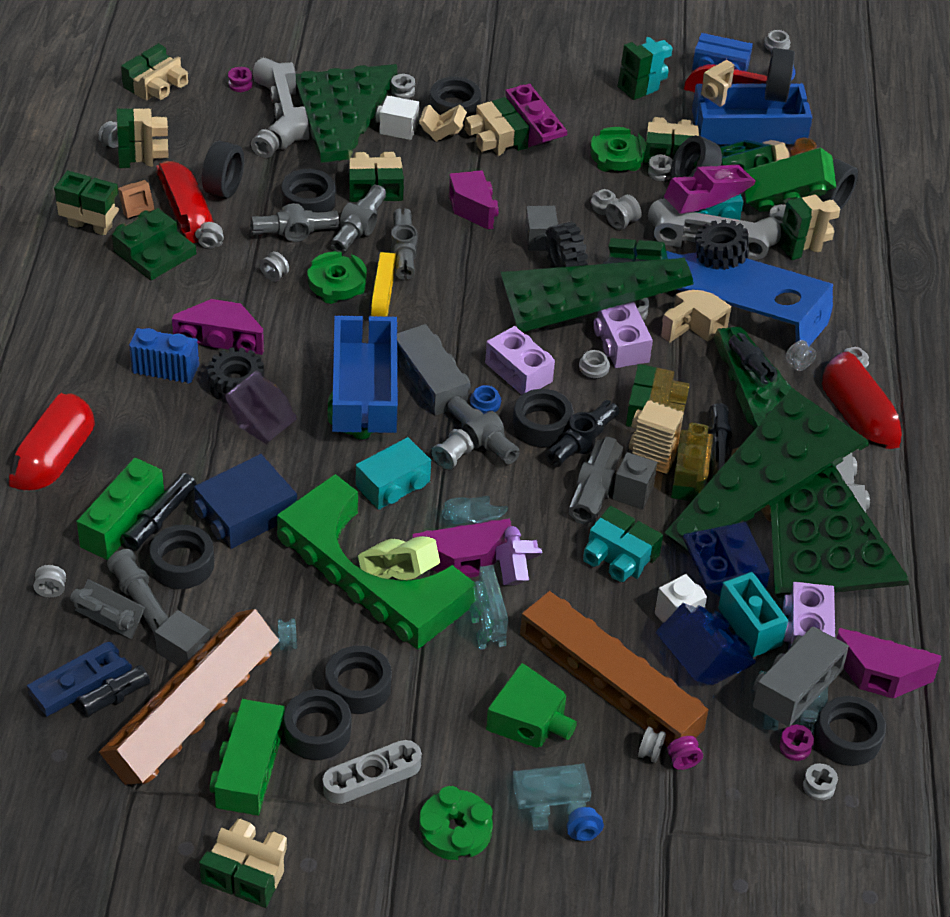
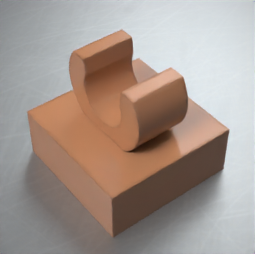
(136, 198)

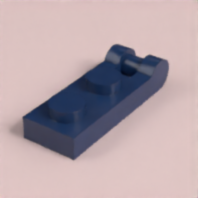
(77, 678)

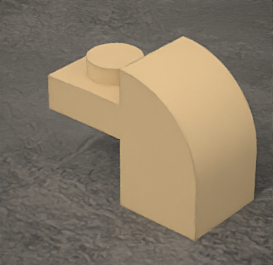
(695, 311)

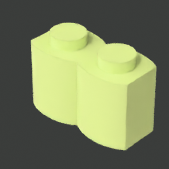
(400, 558)

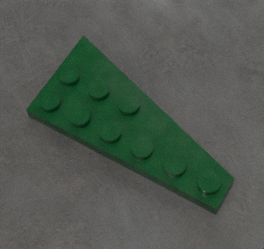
(564, 293)
(752, 395)
(771, 464)

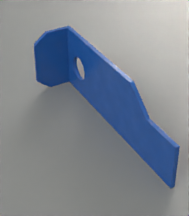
(755, 286)

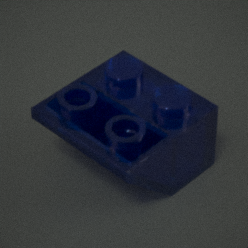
(725, 555)
(705, 644)

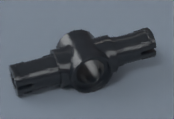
(582, 433)

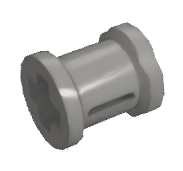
(452, 449)

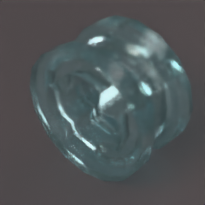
(287, 633)

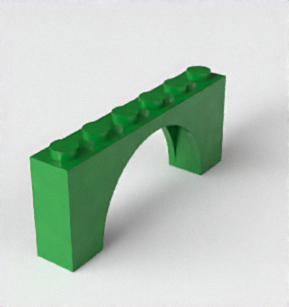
(409, 607)

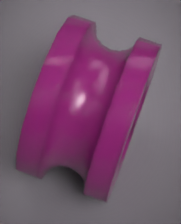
(240, 79)
(799, 733)
(685, 752)

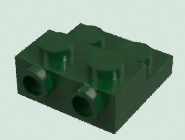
(746, 154)
(152, 244)

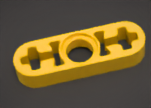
(383, 284)

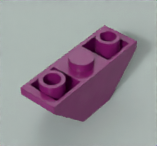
(541, 120)
(220, 326)
(468, 545)
(885, 665)

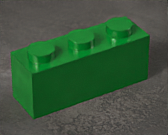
(791, 179)
(118, 508)
(248, 757)

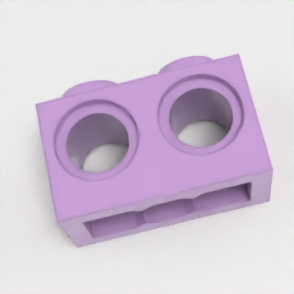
(623, 335)
(519, 360)
(809, 607)

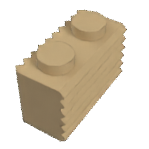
(657, 434)

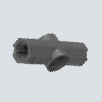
(595, 480)

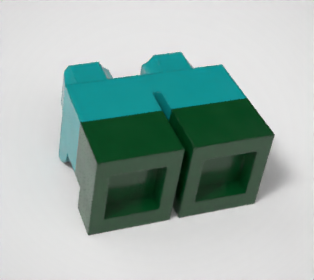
(643, 67)
(622, 544)

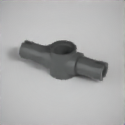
(358, 219)
(294, 222)
(404, 243)
(484, 429)

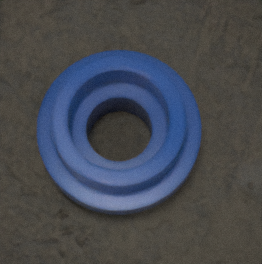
(485, 399)
(584, 824)

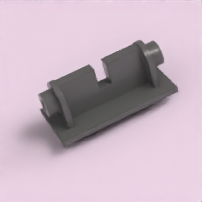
(108, 608)

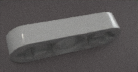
(366, 785)

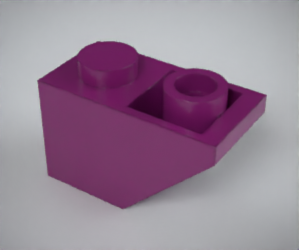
(472, 198)

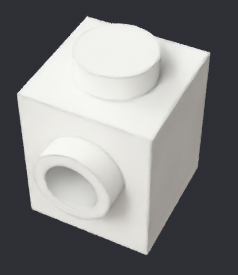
(398, 117)
(678, 592)

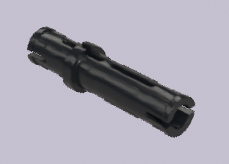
(721, 435)
(137, 533)

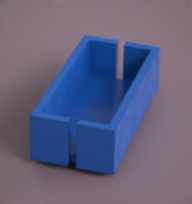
(751, 117)
(365, 375)

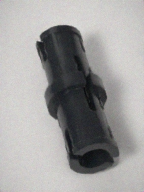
(752, 358)
(113, 691)

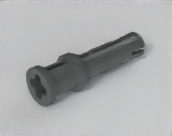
(135, 583)

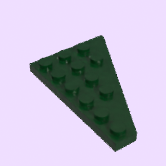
(341, 105)
(829, 540)

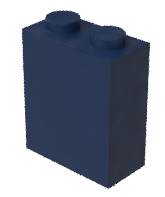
(243, 500)

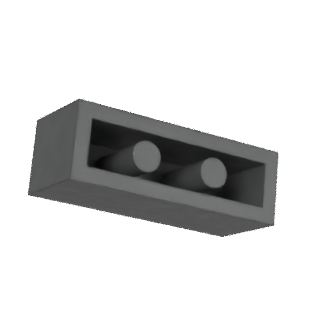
(430, 368)
(799, 675)

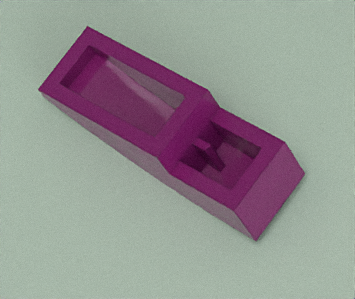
(707, 187)

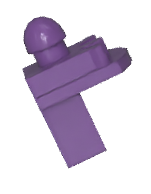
(514, 556)

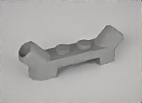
(281, 80)
(674, 227)

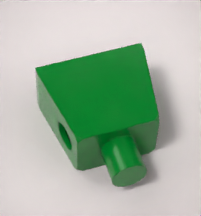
(529, 710)

